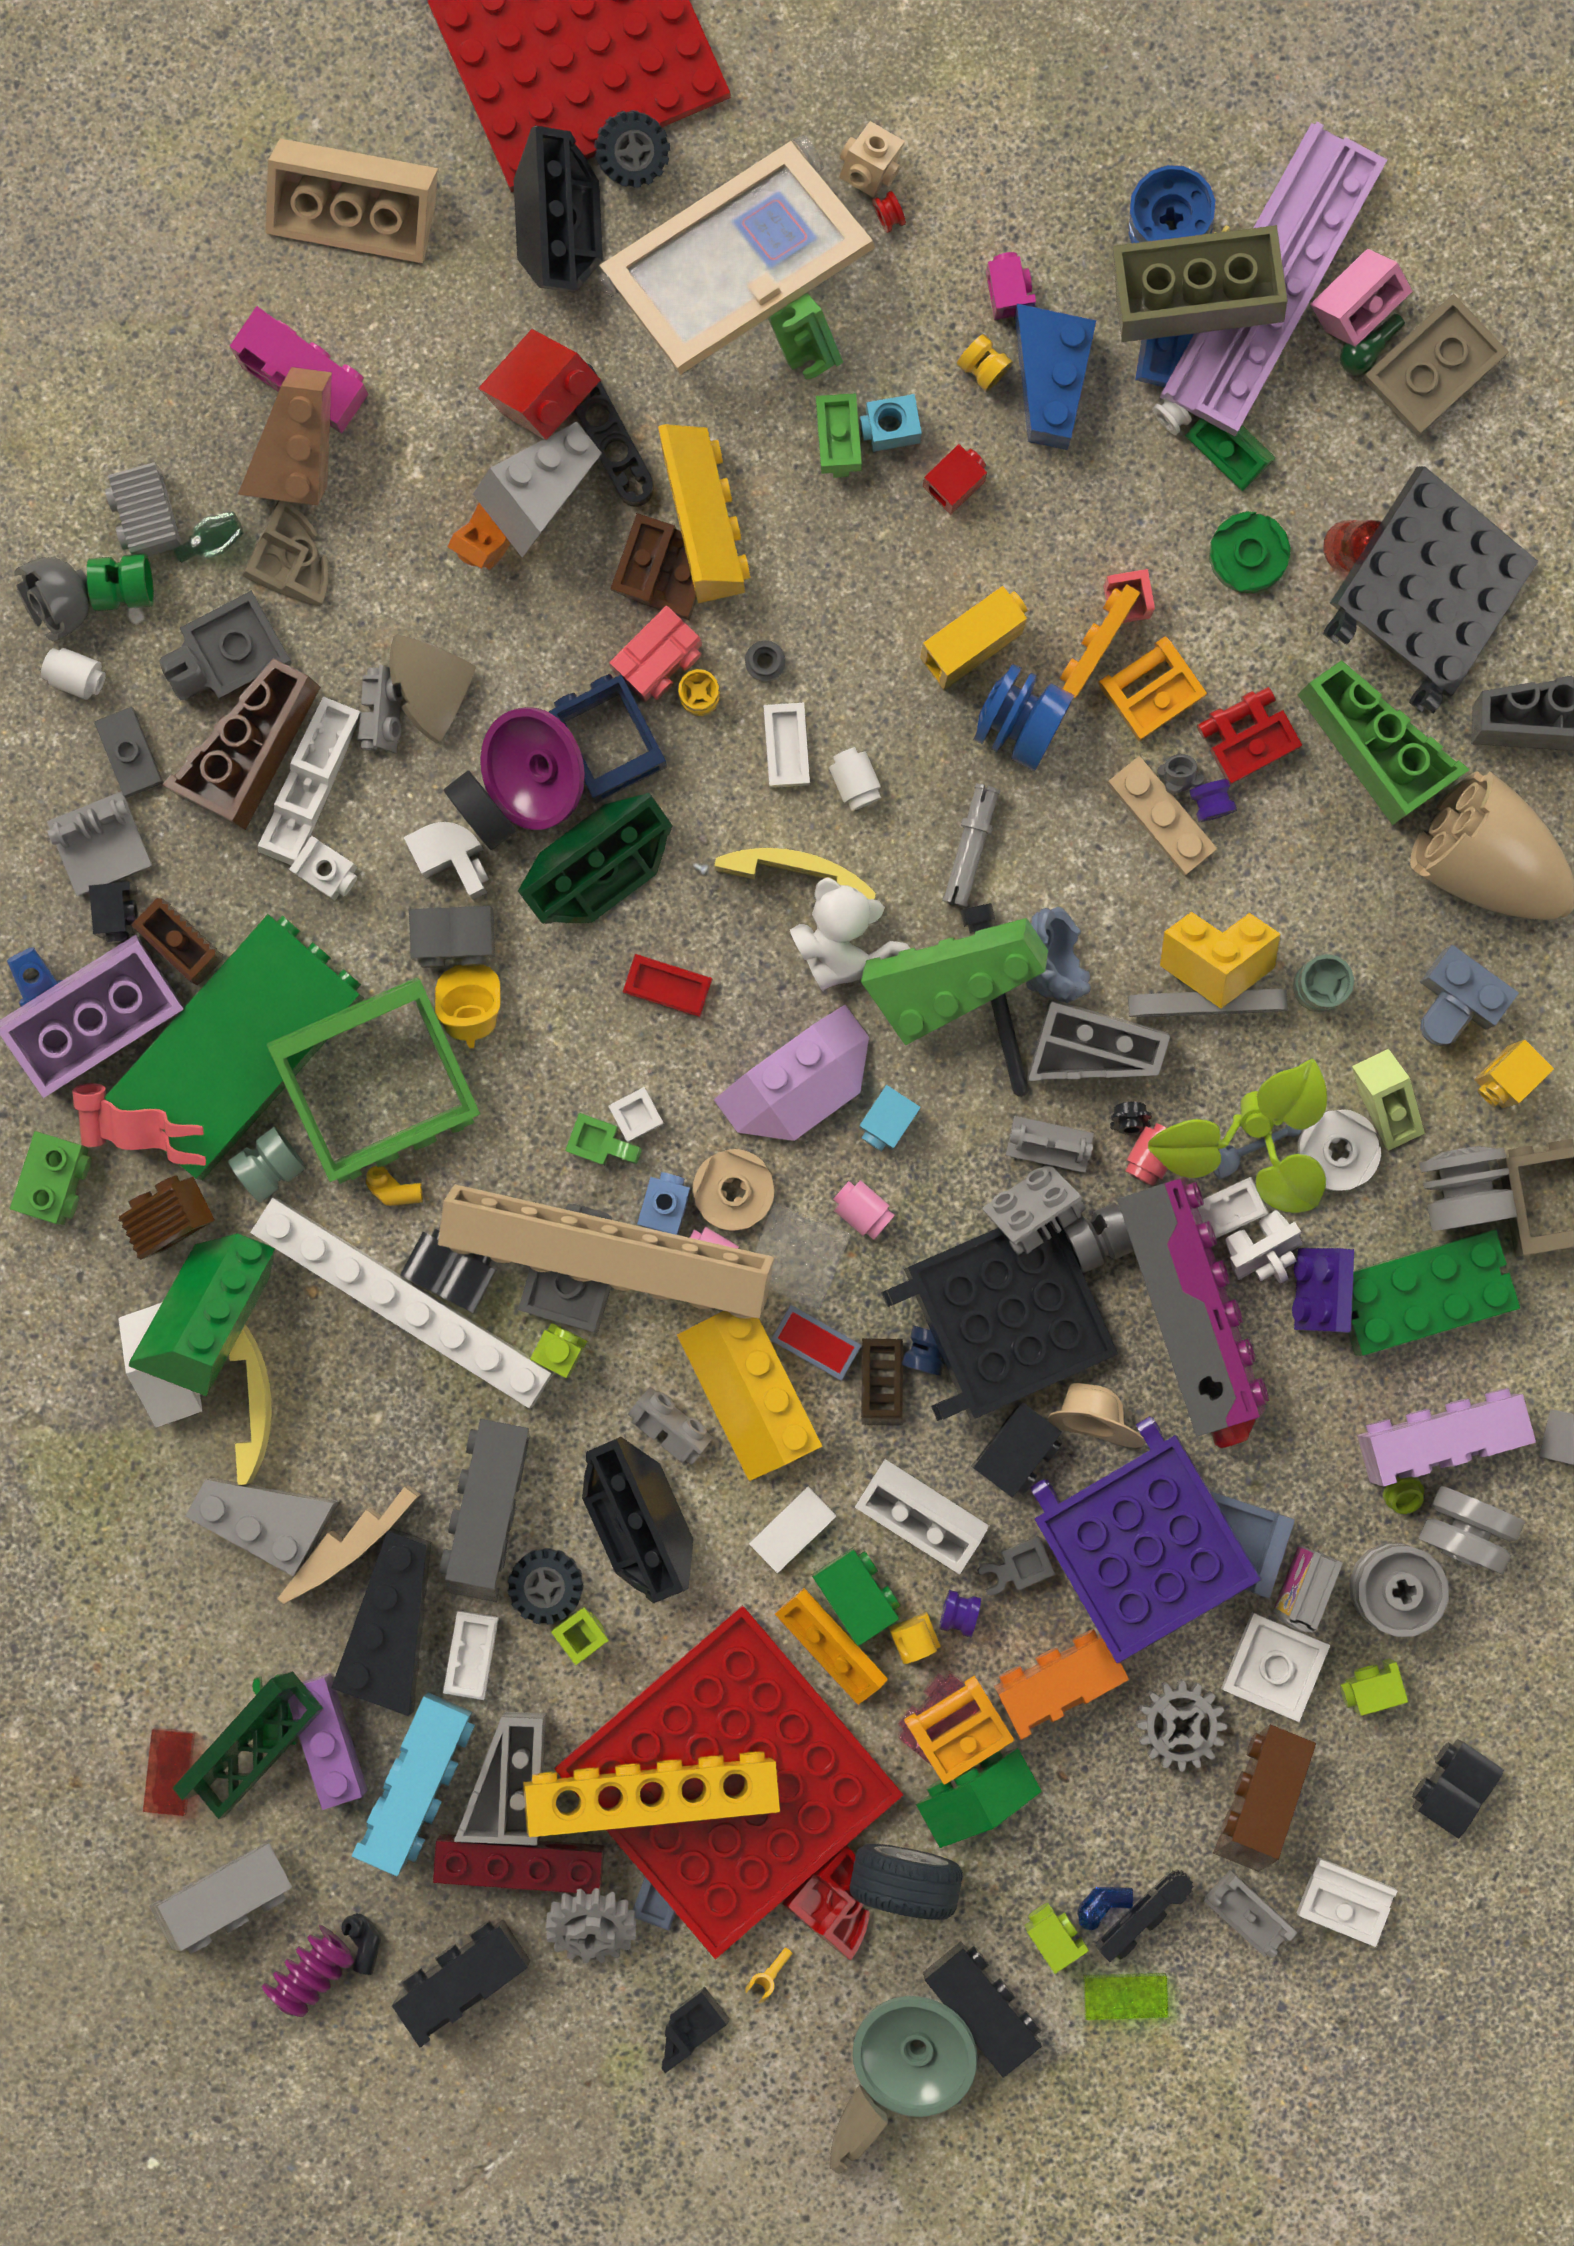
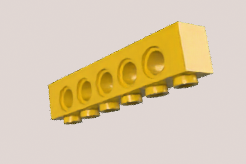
(756, 1797)

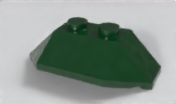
(597, 862)

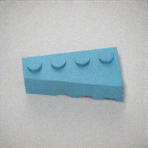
(413, 1785)

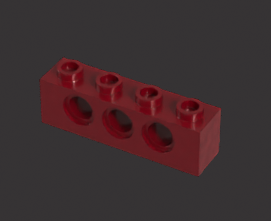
(518, 1866)

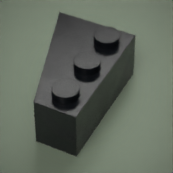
(459, 1980)

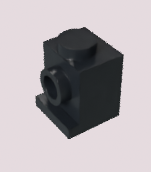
(113, 911)

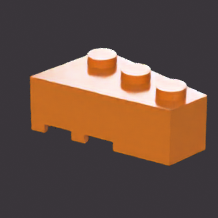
(1059, 1682)

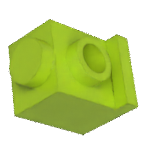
(558, 1350)
(580, 1635)
(1374, 1688)
(1054, 1937)

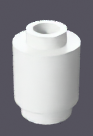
(73, 673)
(855, 778)

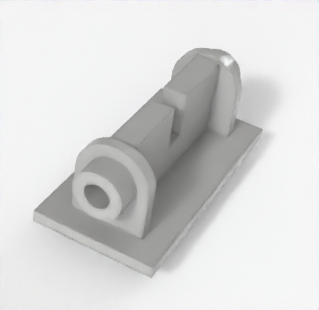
(382, 726)
(1050, 1144)
(658, 1412)

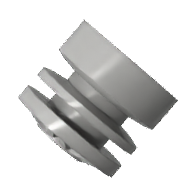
(1468, 1188)

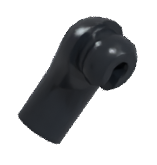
(365, 1938)

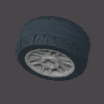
(906, 1881)

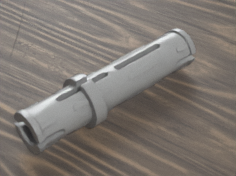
(975, 830)

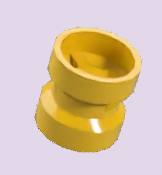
(984, 362)
(697, 686)

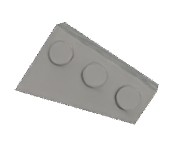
(535, 484)
(263, 1520)
(498, 1802)
(222, 1899)

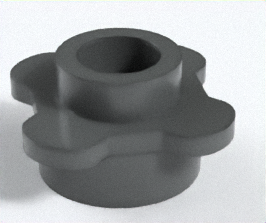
(1180, 773)

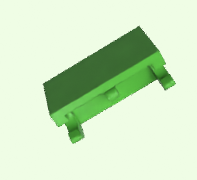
(805, 336)

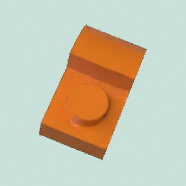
(480, 541)

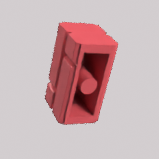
(657, 654)

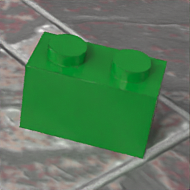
(856, 1595)

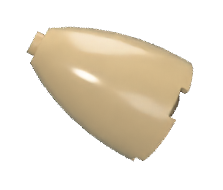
(1495, 852)

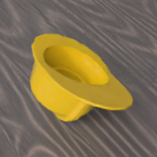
(468, 1002)

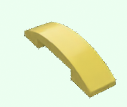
(745, 864)
(251, 1454)

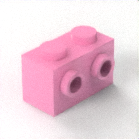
(1361, 297)

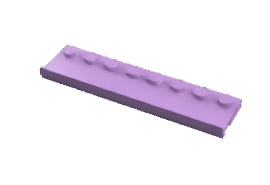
(1312, 214)

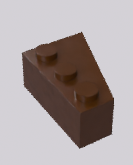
(1265, 1798)

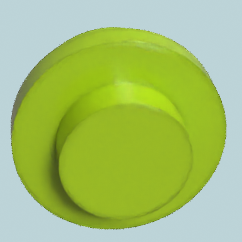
(1404, 1495)

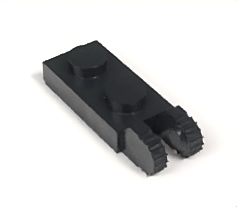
(1145, 1914)

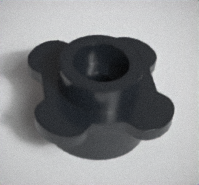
(1130, 1118)

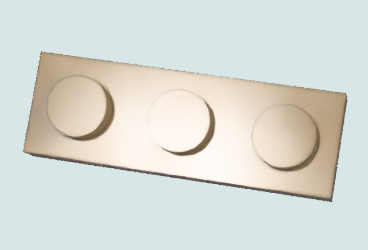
(1161, 815)

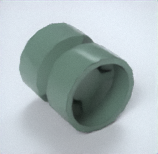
(1323, 983)
(267, 1165)

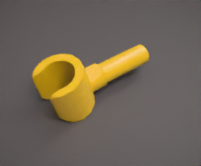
(766, 1979)

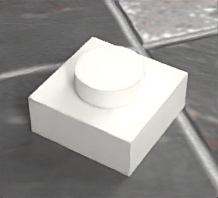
(636, 1114)

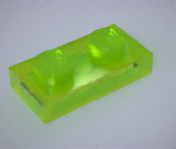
(1125, 1996)

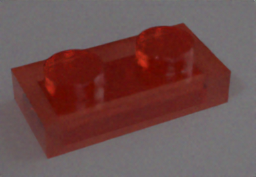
(168, 1761)

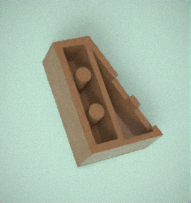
(295, 442)

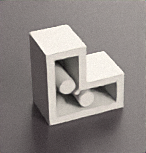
(161, 1399)

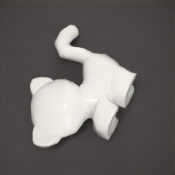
(840, 917)

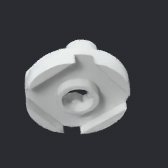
(1361, 1145)

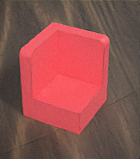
(1140, 581)

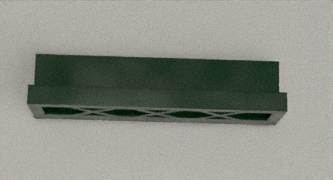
(236, 1738)

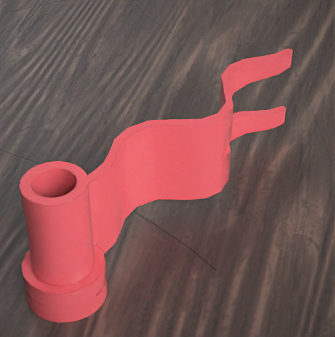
(129, 1129)

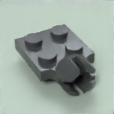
(223, 650)
(563, 1298)

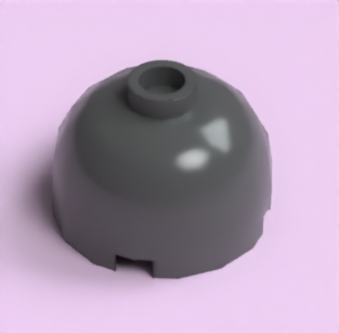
(54, 595)

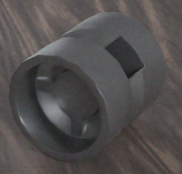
(1099, 1237)

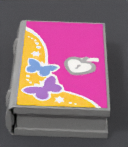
(1306, 1589)

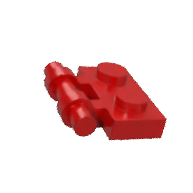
(1254, 747)

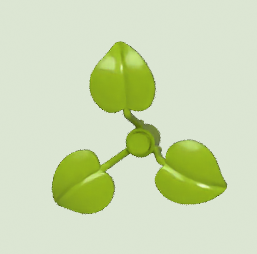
(1290, 1097)

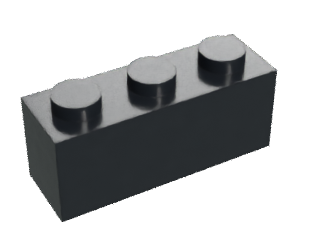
(985, 2007)

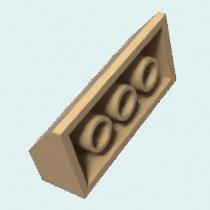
(350, 200)

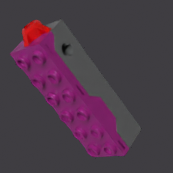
(1195, 1309)

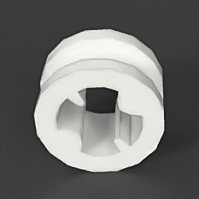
(1171, 416)

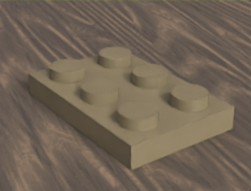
(1435, 365)

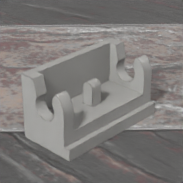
(1249, 1914)

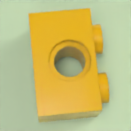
(1512, 1075)

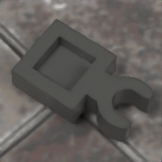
(1023, 1564)

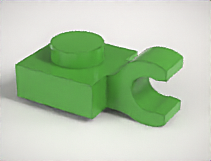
(596, 1140)

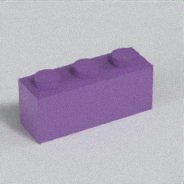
(329, 1746)

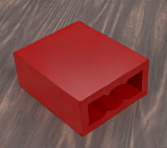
(539, 384)

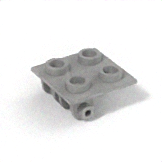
(99, 843)
(1032, 1205)

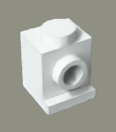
(312, 856)

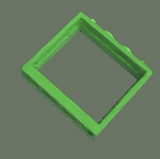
(418, 1135)

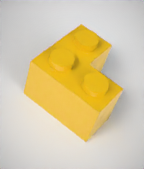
(1217, 962)

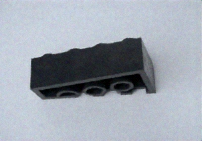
(386, 1636)

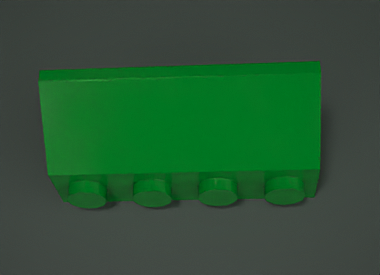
(204, 1312)

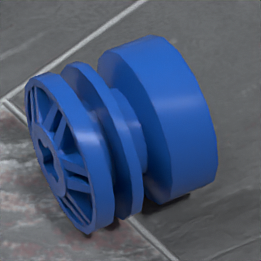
(1174, 196)
(1022, 717)

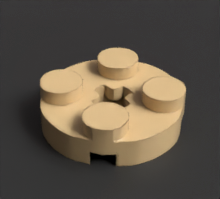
(723, 1168)

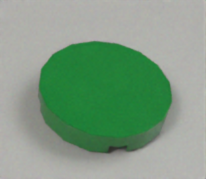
(1249, 552)

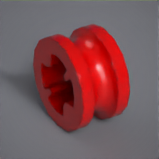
(889, 211)

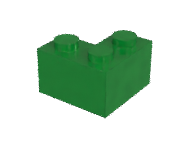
(978, 1798)

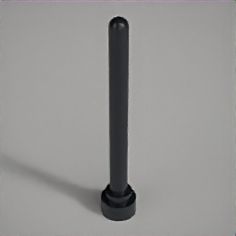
(976, 919)

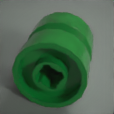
(120, 582)

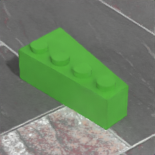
(1378, 743)
(944, 981)

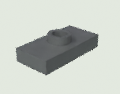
(128, 752)

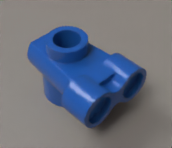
(32, 987)

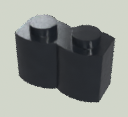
(447, 1273)
(1457, 1787)

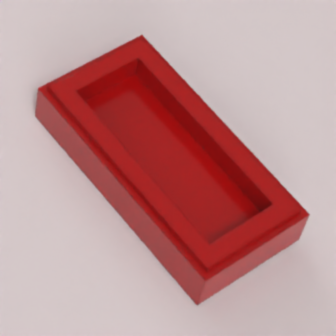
(667, 985)

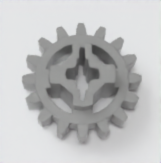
(1195, 1710)
(591, 1925)

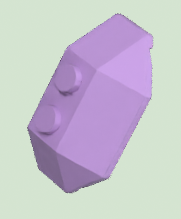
(800, 1080)

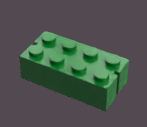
(1430, 1292)

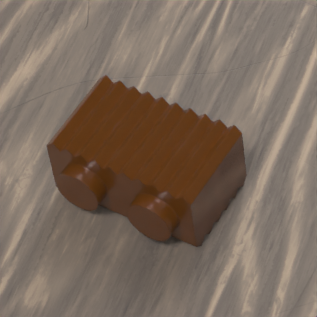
(178, 941)
(165, 1217)

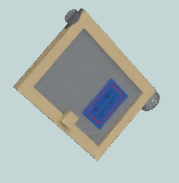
(737, 255)

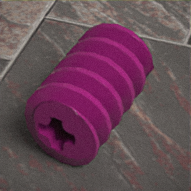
(309, 1974)

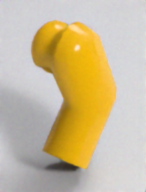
(389, 1191)

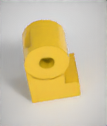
(915, 1638)

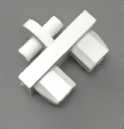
(1268, 1255)

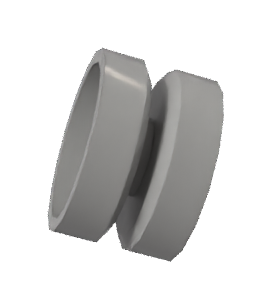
(1471, 1530)
(1423, 1593)

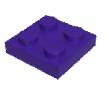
(1323, 1289)

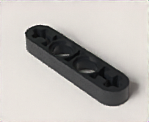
(615, 431)

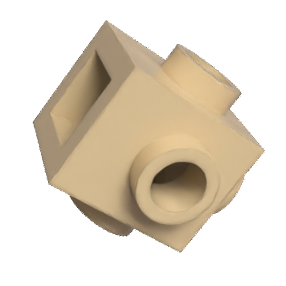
(871, 167)

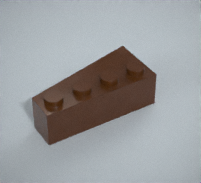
(247, 745)

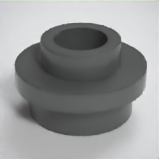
(765, 648)

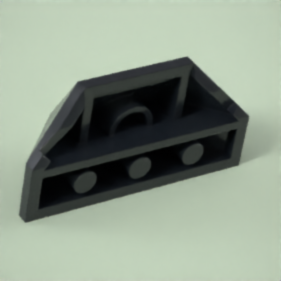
(557, 211)
(638, 1519)

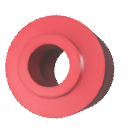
(1142, 1162)

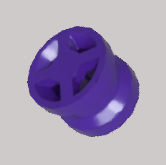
(1213, 800)
(960, 1613)

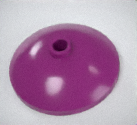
(518, 772)

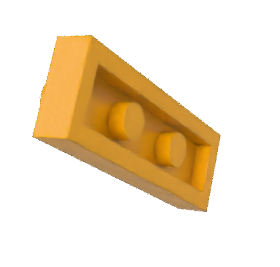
(1098, 639)
(831, 1646)

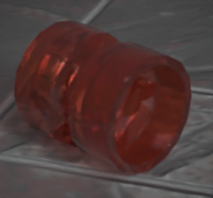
(1347, 541)

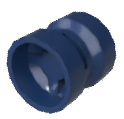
(919, 1357)

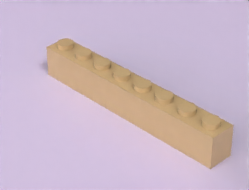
(605, 1251)

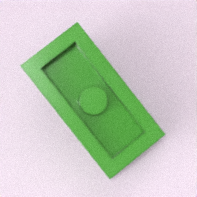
(838, 434)

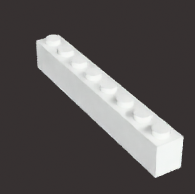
(402, 1302)

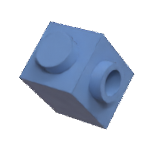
(664, 1203)

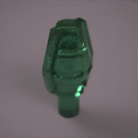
(211, 537)

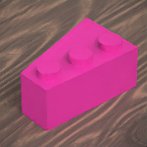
(271, 348)

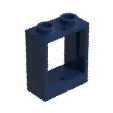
(630, 772)

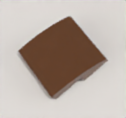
(656, 568)

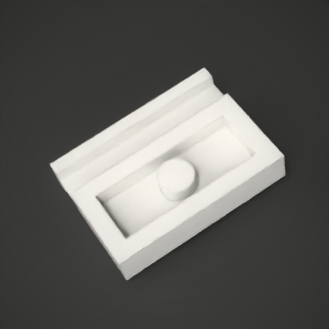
(1346, 1902)

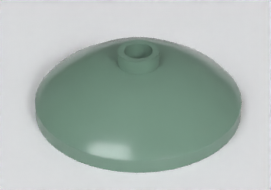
(910, 2077)

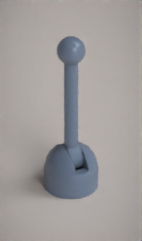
(1231, 1156)

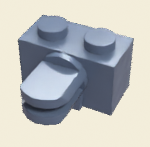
(1464, 994)

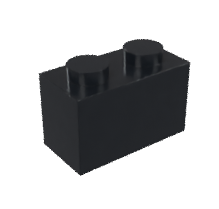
(1017, 1450)

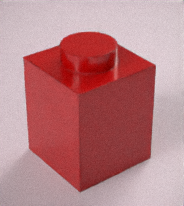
(955, 478)

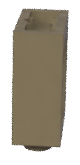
(1519, 1228)

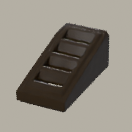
(882, 1417)

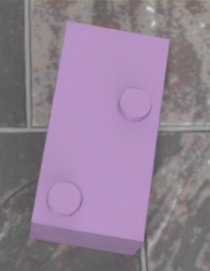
(89, 1016)

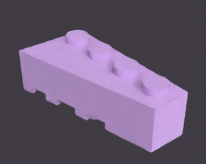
(1446, 1437)

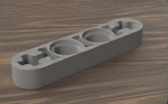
(1195, 1004)

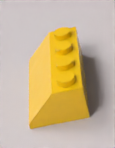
(702, 511)
(749, 1392)

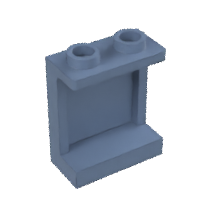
(1262, 1537)

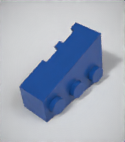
(1053, 369)

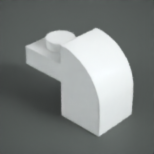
(446, 845)

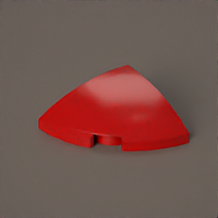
(829, 1907)

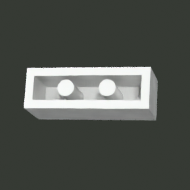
(922, 1516)

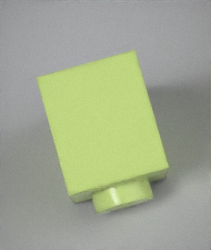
(1389, 1099)

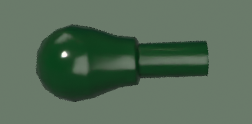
(1362, 358)

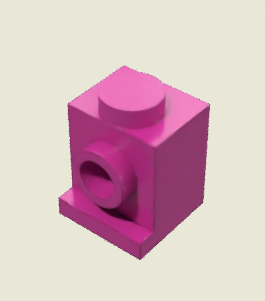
(1008, 285)

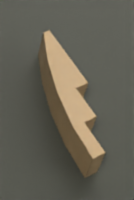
(337, 1552)

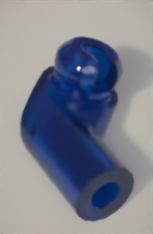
(1100, 1901)

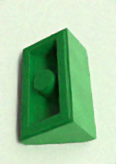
(1238, 456)

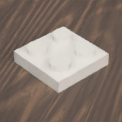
(1275, 1667)

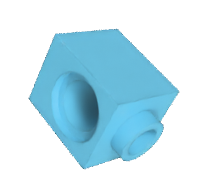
(902, 408)
(888, 1119)

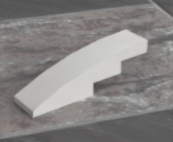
(309, 780)

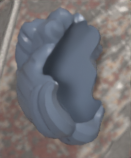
(1063, 974)

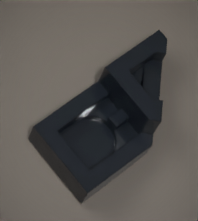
(691, 2026)

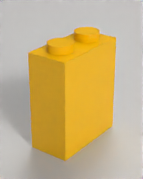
(974, 636)

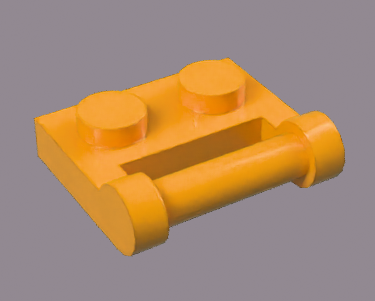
(1160, 699)
(966, 1742)

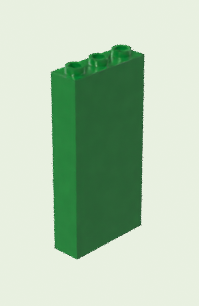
(215, 1056)

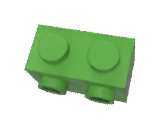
(51, 1178)

